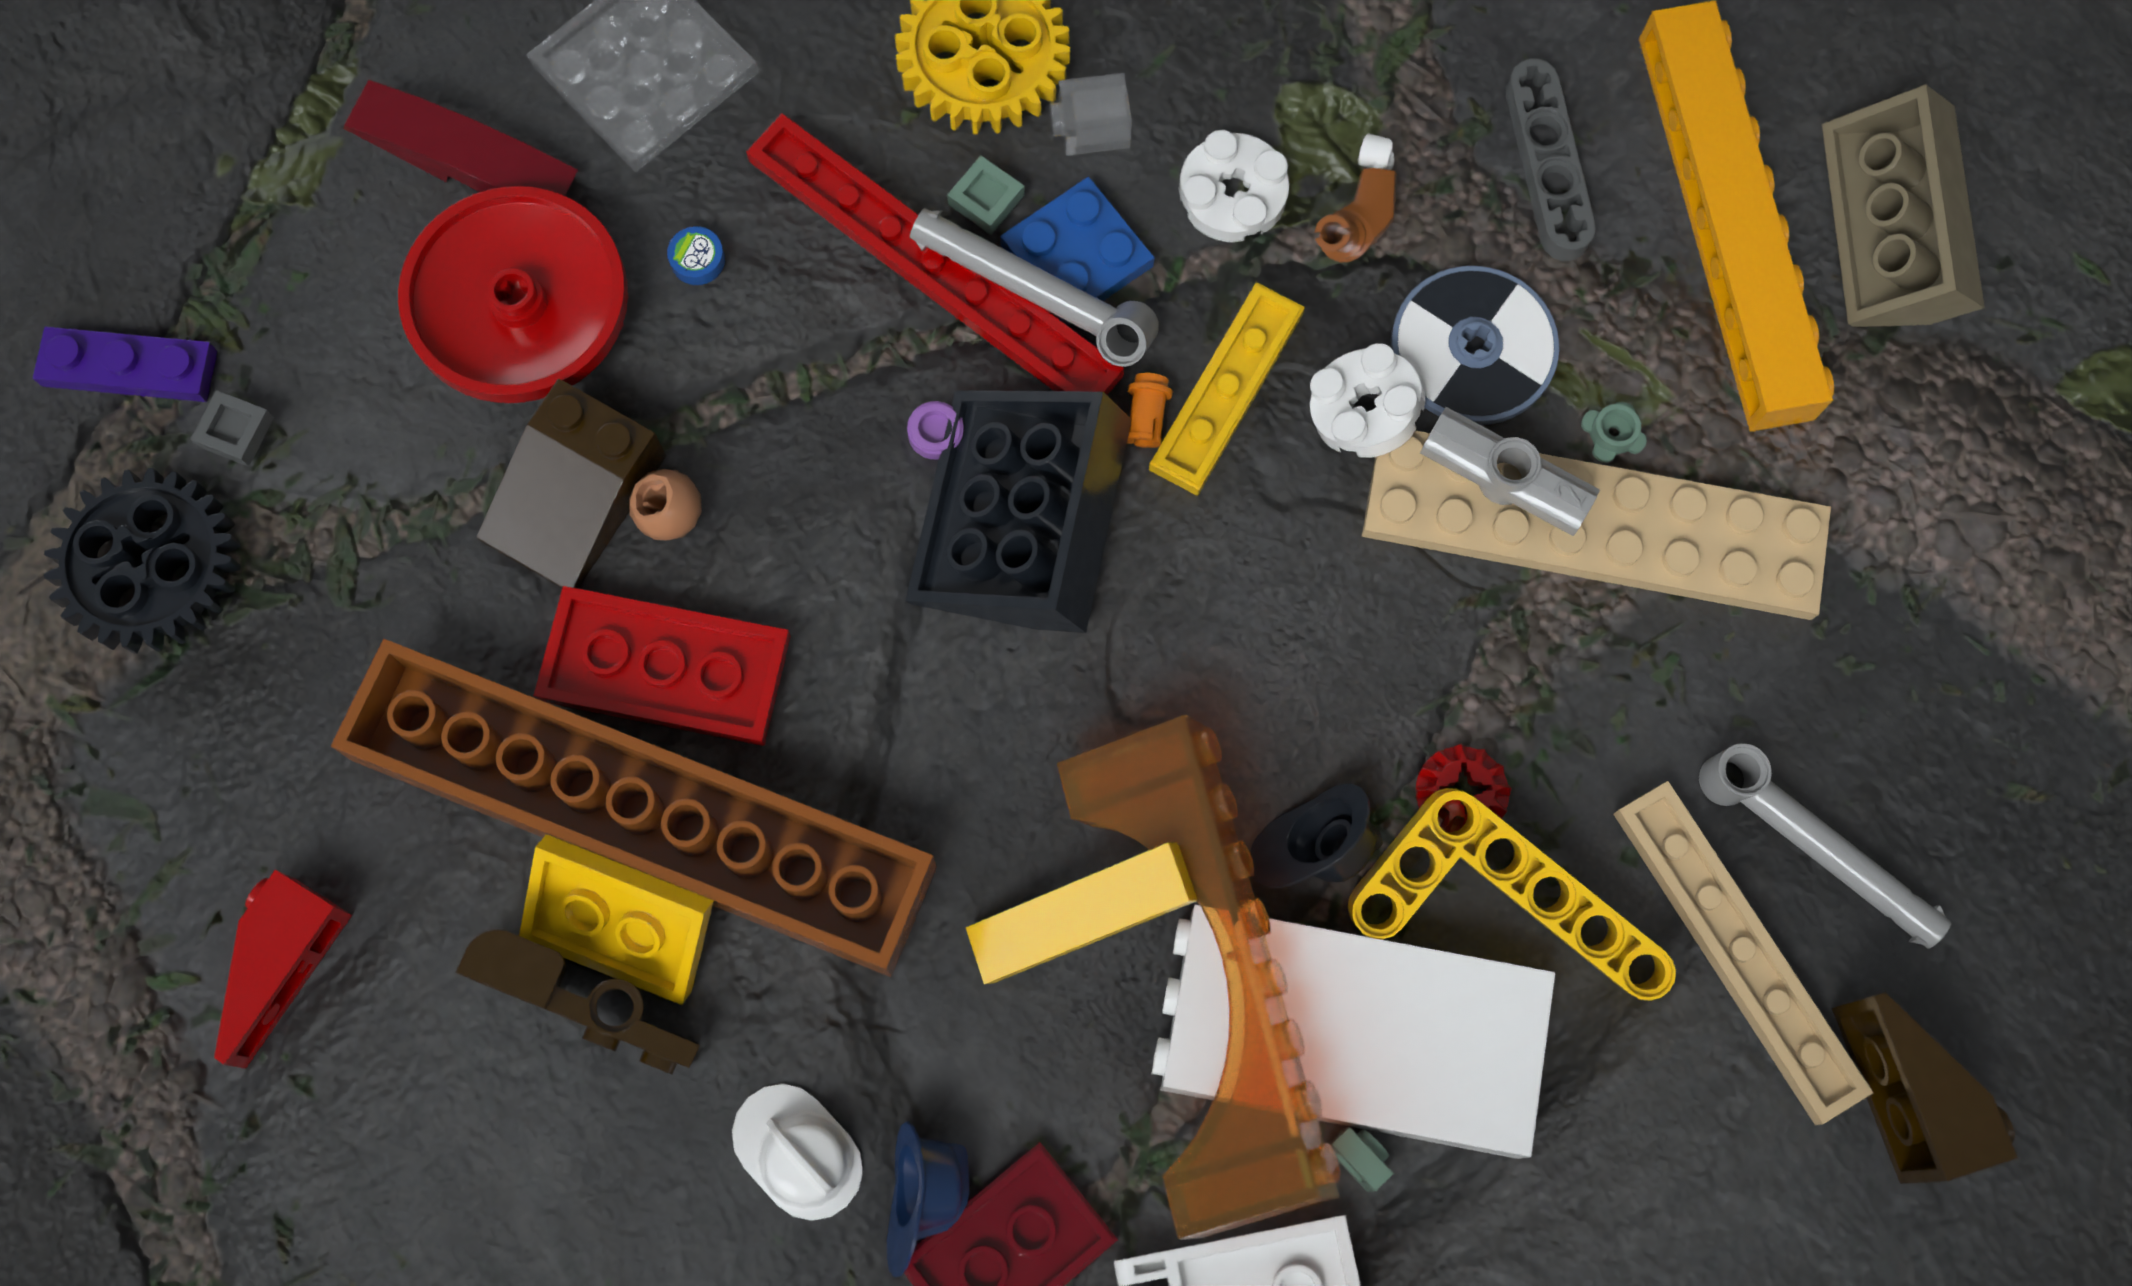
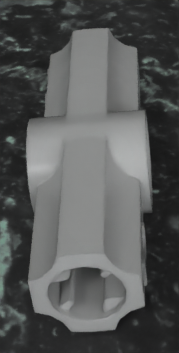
(1542, 491)

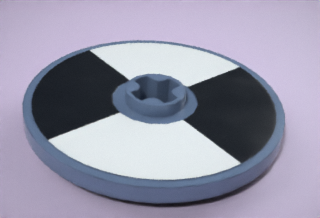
(1517, 349)

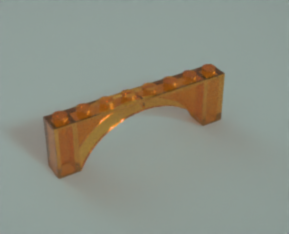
(1262, 1134)

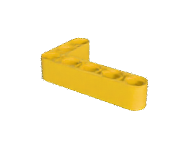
(1516, 881)

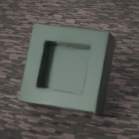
(985, 195)
(1362, 1157)

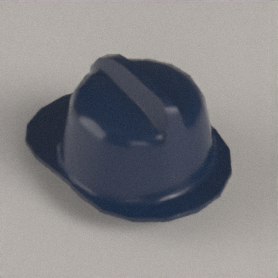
(927, 1193)

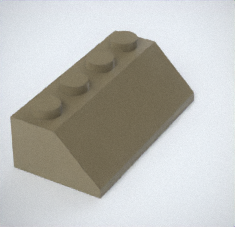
(1902, 212)

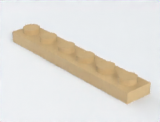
(1743, 954)

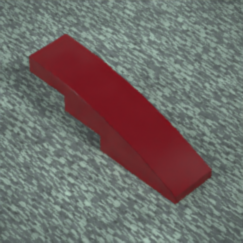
(451, 143)

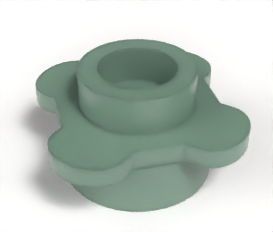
(1618, 416)

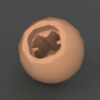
(665, 504)

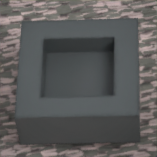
(232, 428)

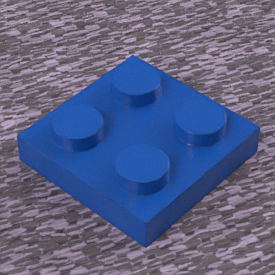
(1081, 242)

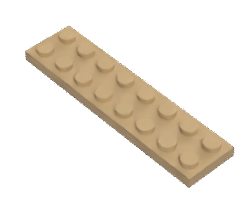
(1637, 534)

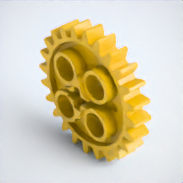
(982, 54)

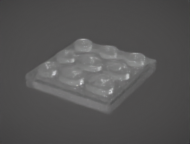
(642, 70)

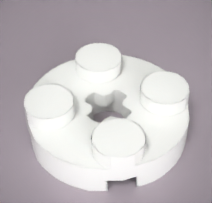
(1227, 157)
(1362, 373)

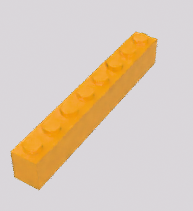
(1735, 217)

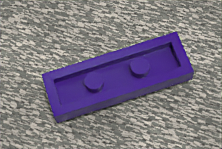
(125, 364)

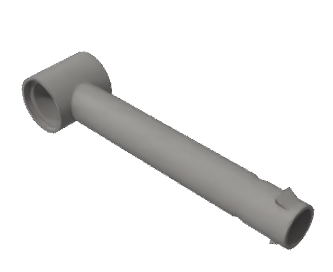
(1041, 288)
(1820, 841)

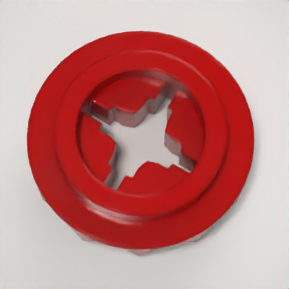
(1481, 770)

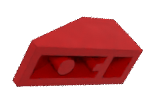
(272, 959)

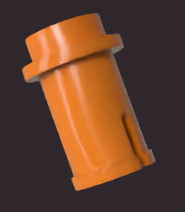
(1147, 409)

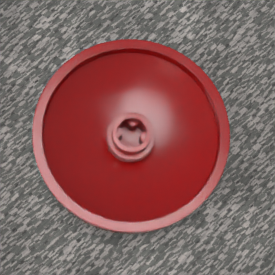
(512, 294)

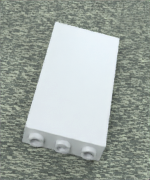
(1388, 1030)

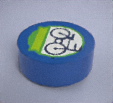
(696, 255)

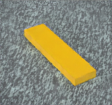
(1226, 389)
(1082, 913)

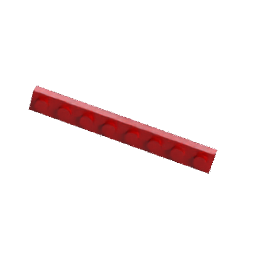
(884, 227)

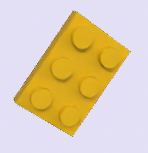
(615, 919)

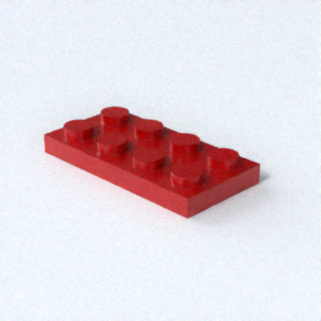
(663, 665)

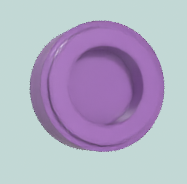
(928, 426)

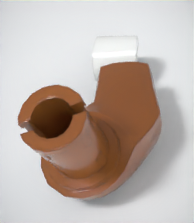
(1360, 224)

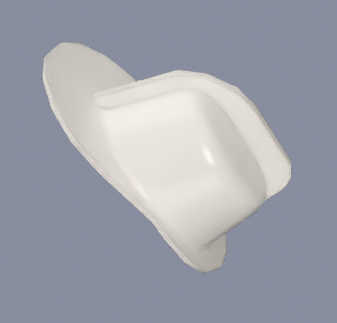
(797, 1152)

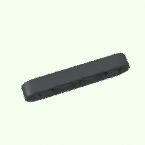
(1556, 158)

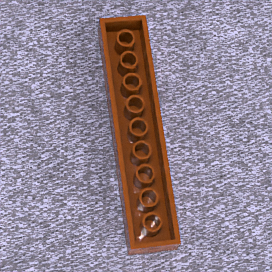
(637, 806)

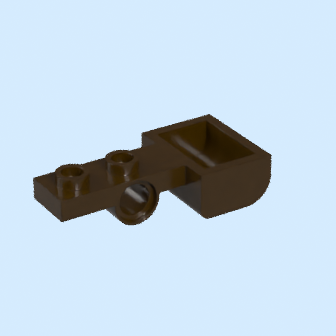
(535, 976)

